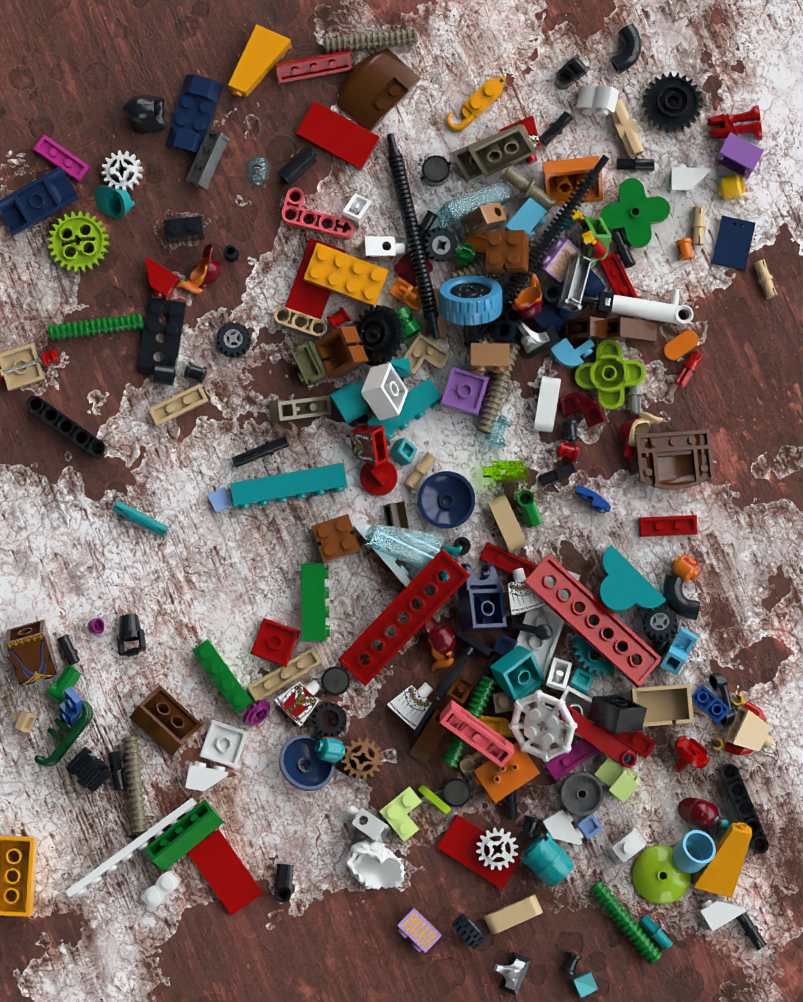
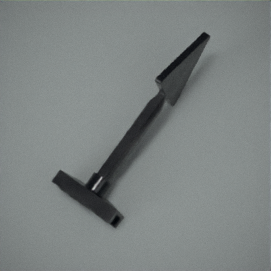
(471, 646)

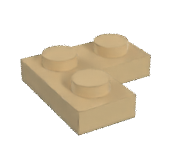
(426, 350)

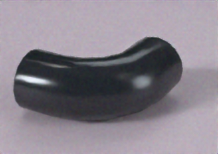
(631, 49)
(676, 599)

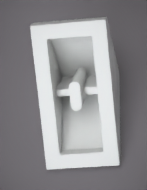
(356, 209)

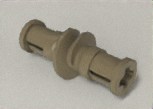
(528, 188)

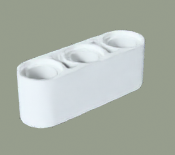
(547, 404)

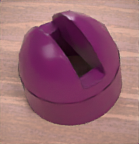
(96, 626)

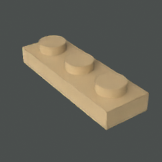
(178, 405)

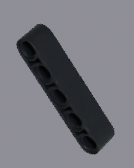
(58, 423)
(743, 797)

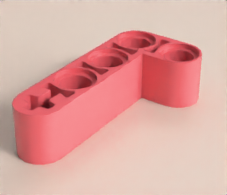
(319, 218)

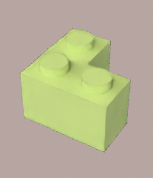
(618, 778)
(397, 813)

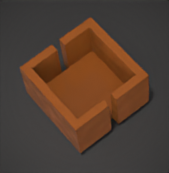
(507, 250)
(343, 346)
(336, 538)

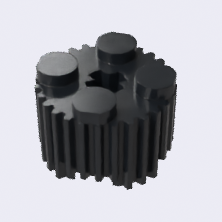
(89, 769)

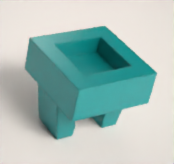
(581, 681)

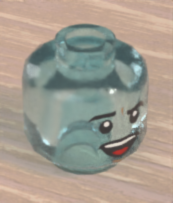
(258, 170)

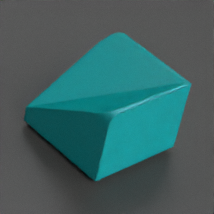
(402, 366)
(403, 451)
(585, 984)

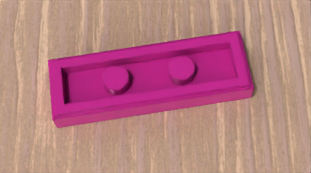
(61, 157)
(568, 761)

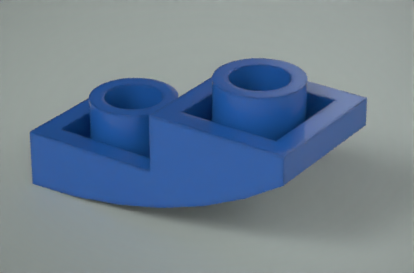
(600, 505)
(710, 704)
(70, 708)

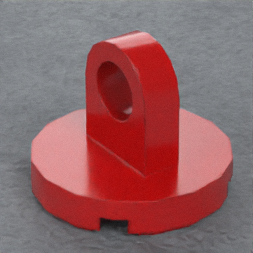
(379, 479)
(690, 752)

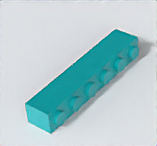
(288, 485)

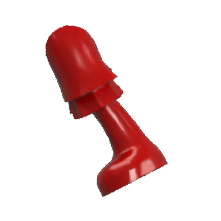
(726, 122)

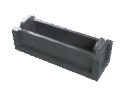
(207, 159)
(574, 282)

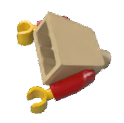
(747, 731)

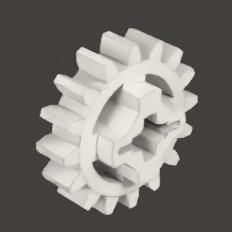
(129, 171)
(507, 856)

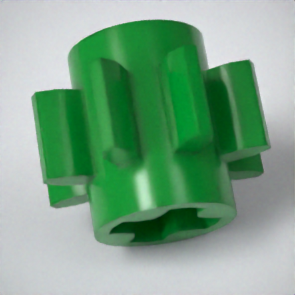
(465, 254)

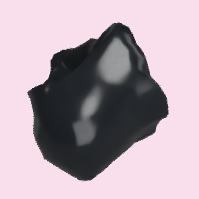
(140, 113)

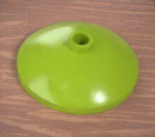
(647, 880)

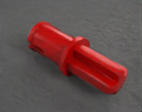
(689, 368)

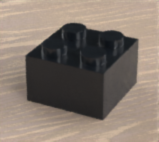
(617, 714)

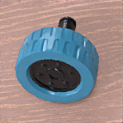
(470, 303)

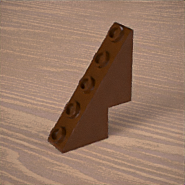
(615, 329)
(434, 729)

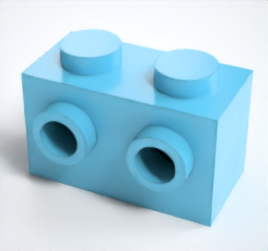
(528, 218)

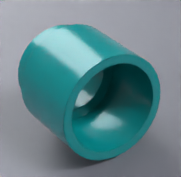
(350, 401)

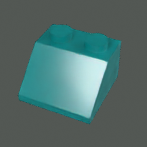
(518, 673)

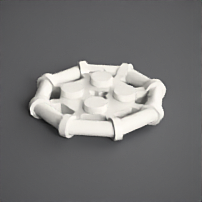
(533, 730)

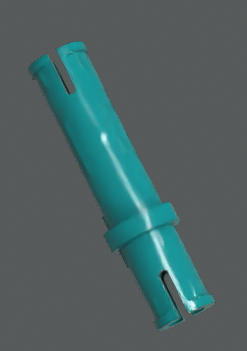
(140, 518)

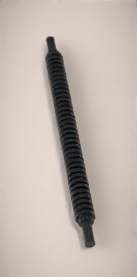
(592, 176)
(413, 237)

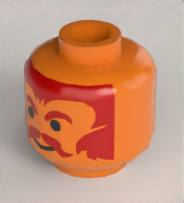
(685, 567)

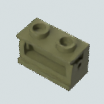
(309, 363)

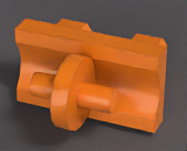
(406, 294)

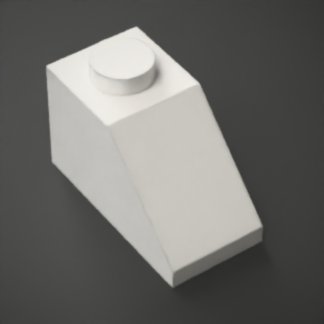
(558, 674)
(719, 913)

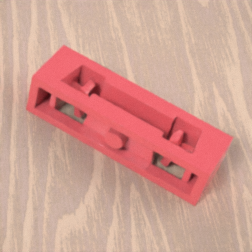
(476, 733)

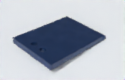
(733, 243)

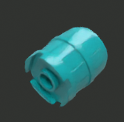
(547, 860)

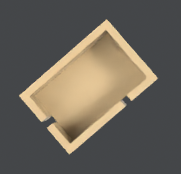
(665, 704)

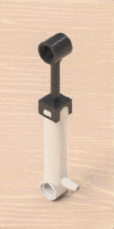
(629, 306)

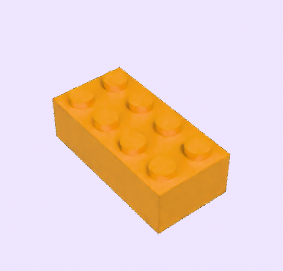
(345, 275)
(17, 874)

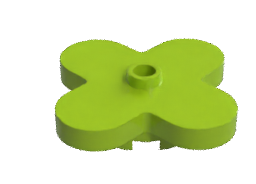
(595, 375)

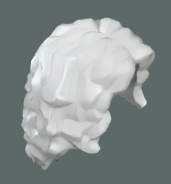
(374, 865)

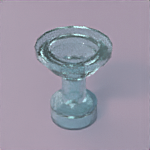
(496, 438)

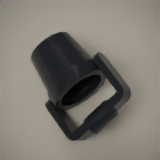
(130, 631)

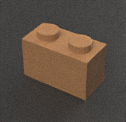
(489, 357)

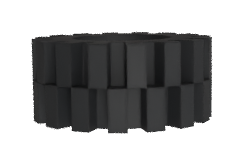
(317, 719)

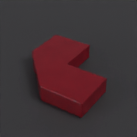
(591, 408)

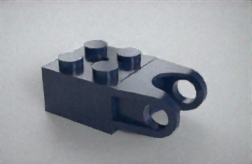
(481, 601)

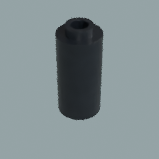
(297, 165)

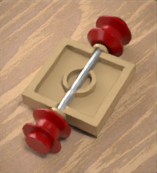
(23, 366)

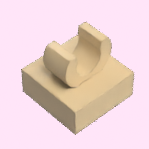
(24, 720)

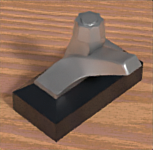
(537, 342)
(513, 973)

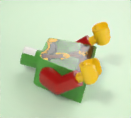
(594, 236)

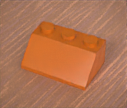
(562, 177)

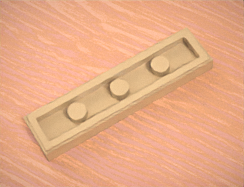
(283, 676)

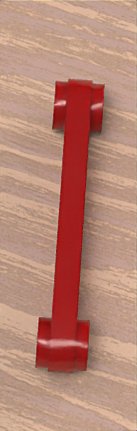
(601, 739)

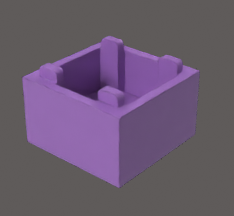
(739, 155)
(464, 391)

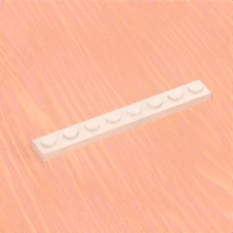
(126, 853)

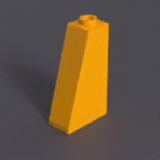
(259, 57)
(723, 870)

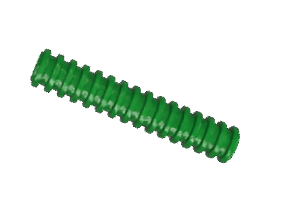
(95, 326)
(475, 708)
(625, 922)

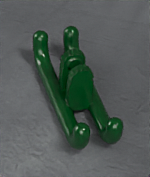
(67, 741)

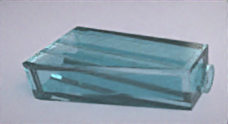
(458, 208)
(406, 545)

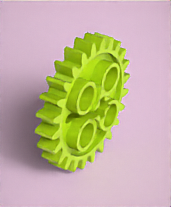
(76, 225)

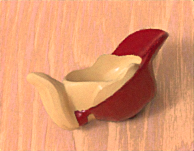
(631, 427)

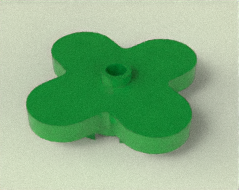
(636, 227)

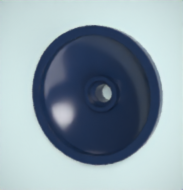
(441, 486)
(301, 751)

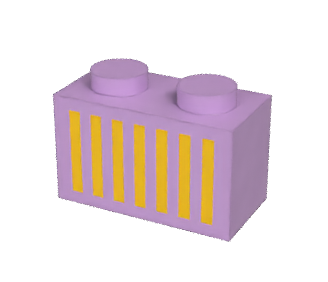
(556, 260)
(419, 930)

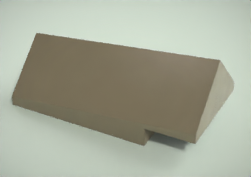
(494, 152)

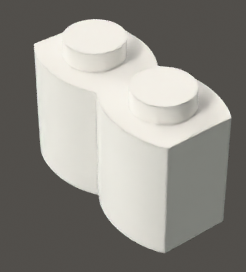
(597, 100)
(157, 893)

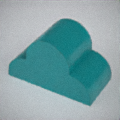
(624, 585)

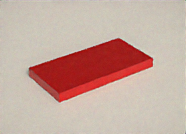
(337, 135)
(305, 296)
(461, 844)
(225, 872)

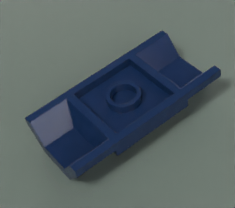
(193, 113)
(37, 201)
(555, 315)

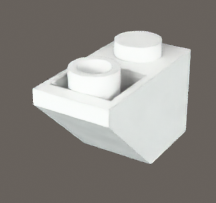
(685, 179)
(204, 778)
(560, 827)

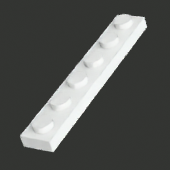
(400, 572)

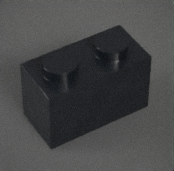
(184, 229)

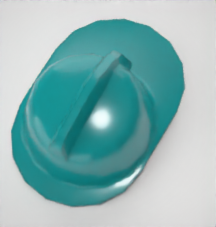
(113, 201)

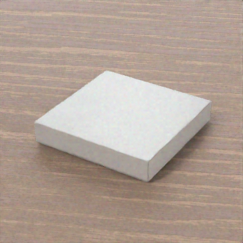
(224, 743)

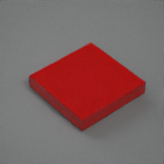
(275, 642)

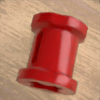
(338, 318)
(563, 446)

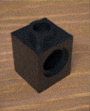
(514, 334)

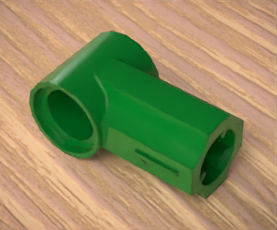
(529, 511)
(67, 679)

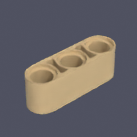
(293, 316)
(506, 522)
(513, 914)

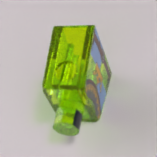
(515, 472)

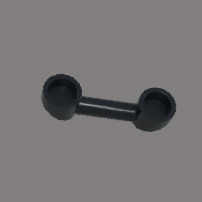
(542, 631)
(718, 681)

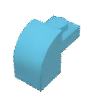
(570, 357)
(678, 651)

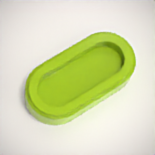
(434, 799)

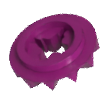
(256, 713)

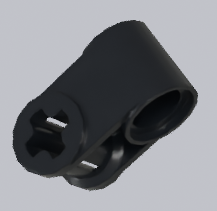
(573, 70)

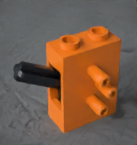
(504, 781)

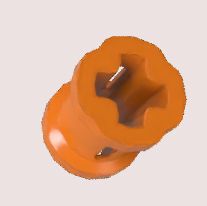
(684, 249)

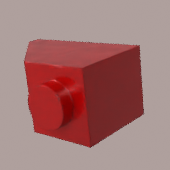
(161, 279)

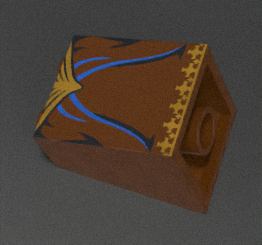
(31, 652)

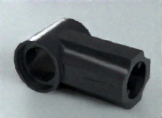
(284, 879)

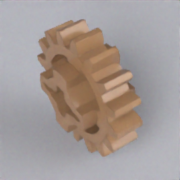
(364, 749)

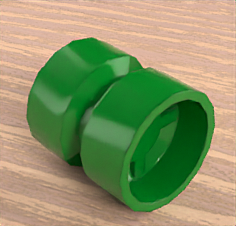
(412, 326)

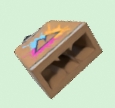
(492, 215)

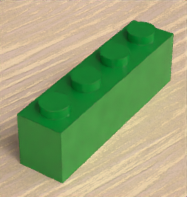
(314, 602)
(222, 676)
(184, 835)

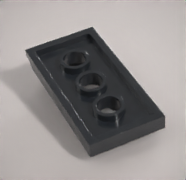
(164, 370)

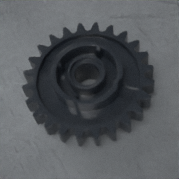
(672, 116)
(388, 325)

